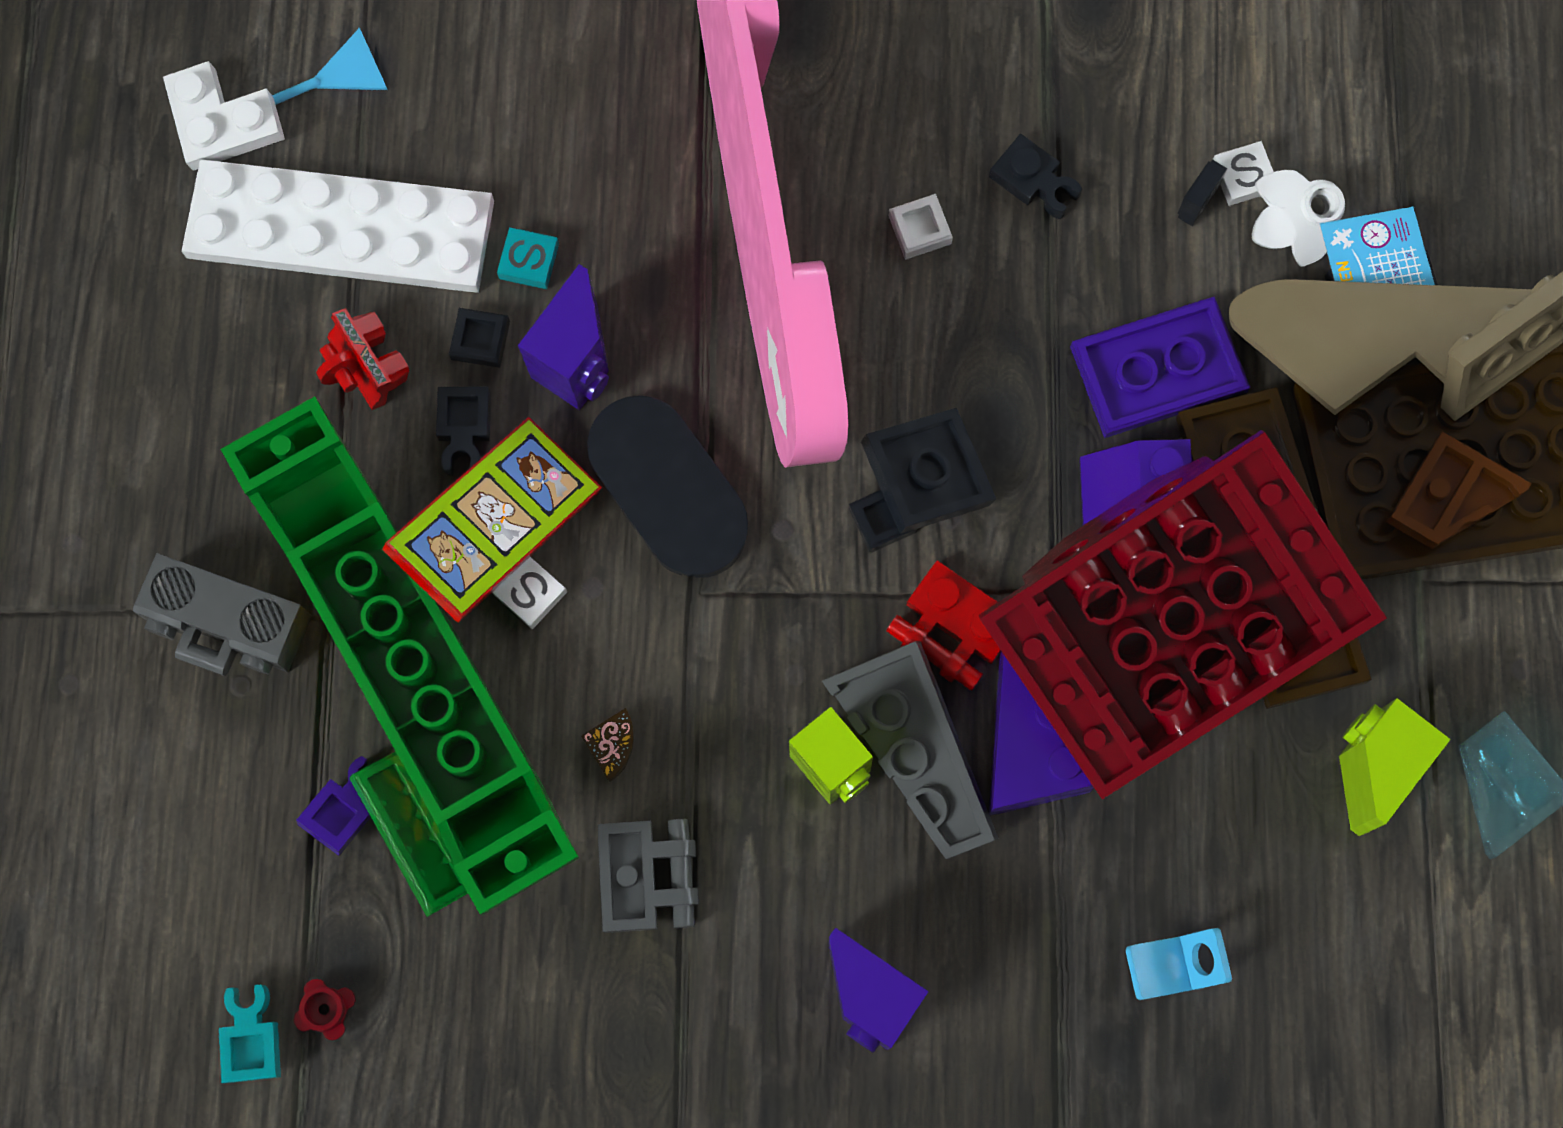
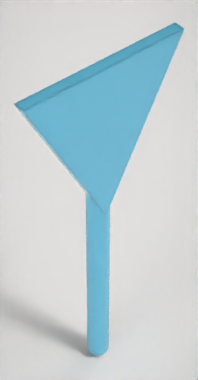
(348, 69)

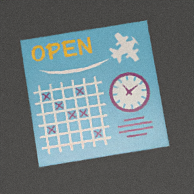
(1378, 248)

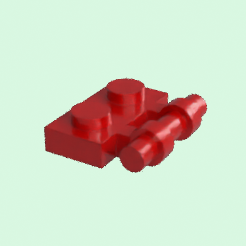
(954, 607)

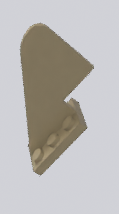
(1353, 335)

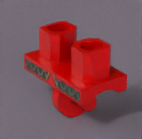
(353, 362)

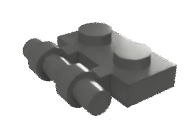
(628, 875)

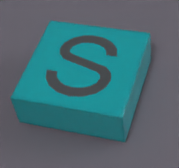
(528, 258)

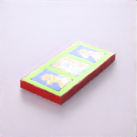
(492, 519)

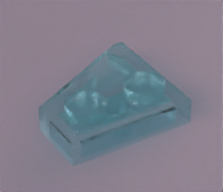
(1508, 783)

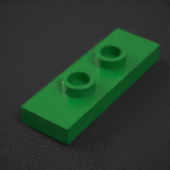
(409, 832)

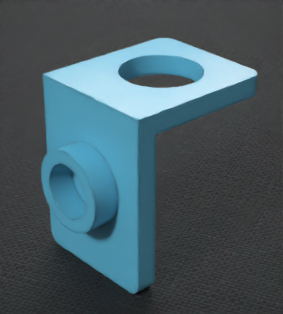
(1174, 966)

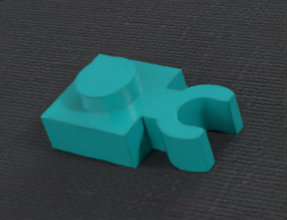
(249, 1047)

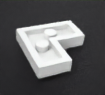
(218, 128)

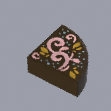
(612, 743)

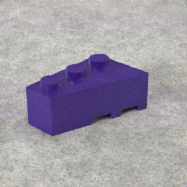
(1028, 754)

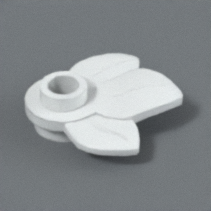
(1290, 216)

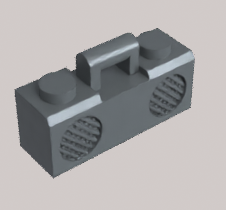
(246, 620)

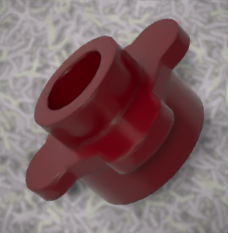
(309, 1009)

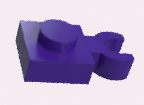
(336, 813)

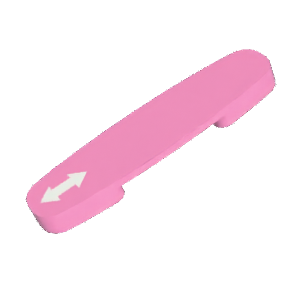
(785, 300)

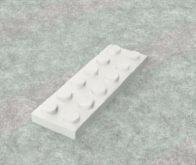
(338, 225)

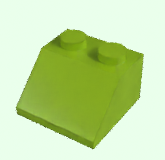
(1385, 761)

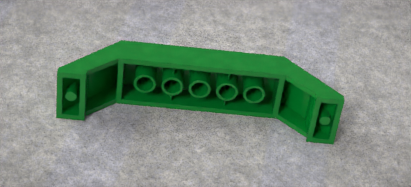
(403, 656)

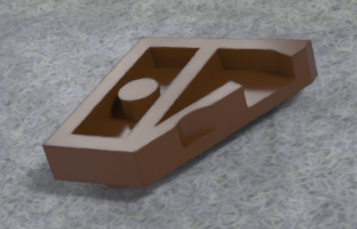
(1453, 492)

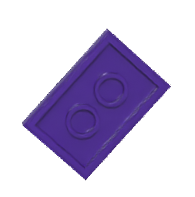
(1159, 367)

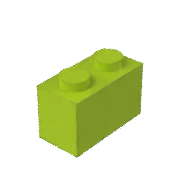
(832, 757)

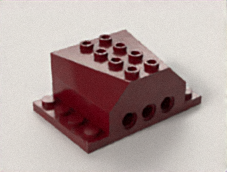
(1179, 610)

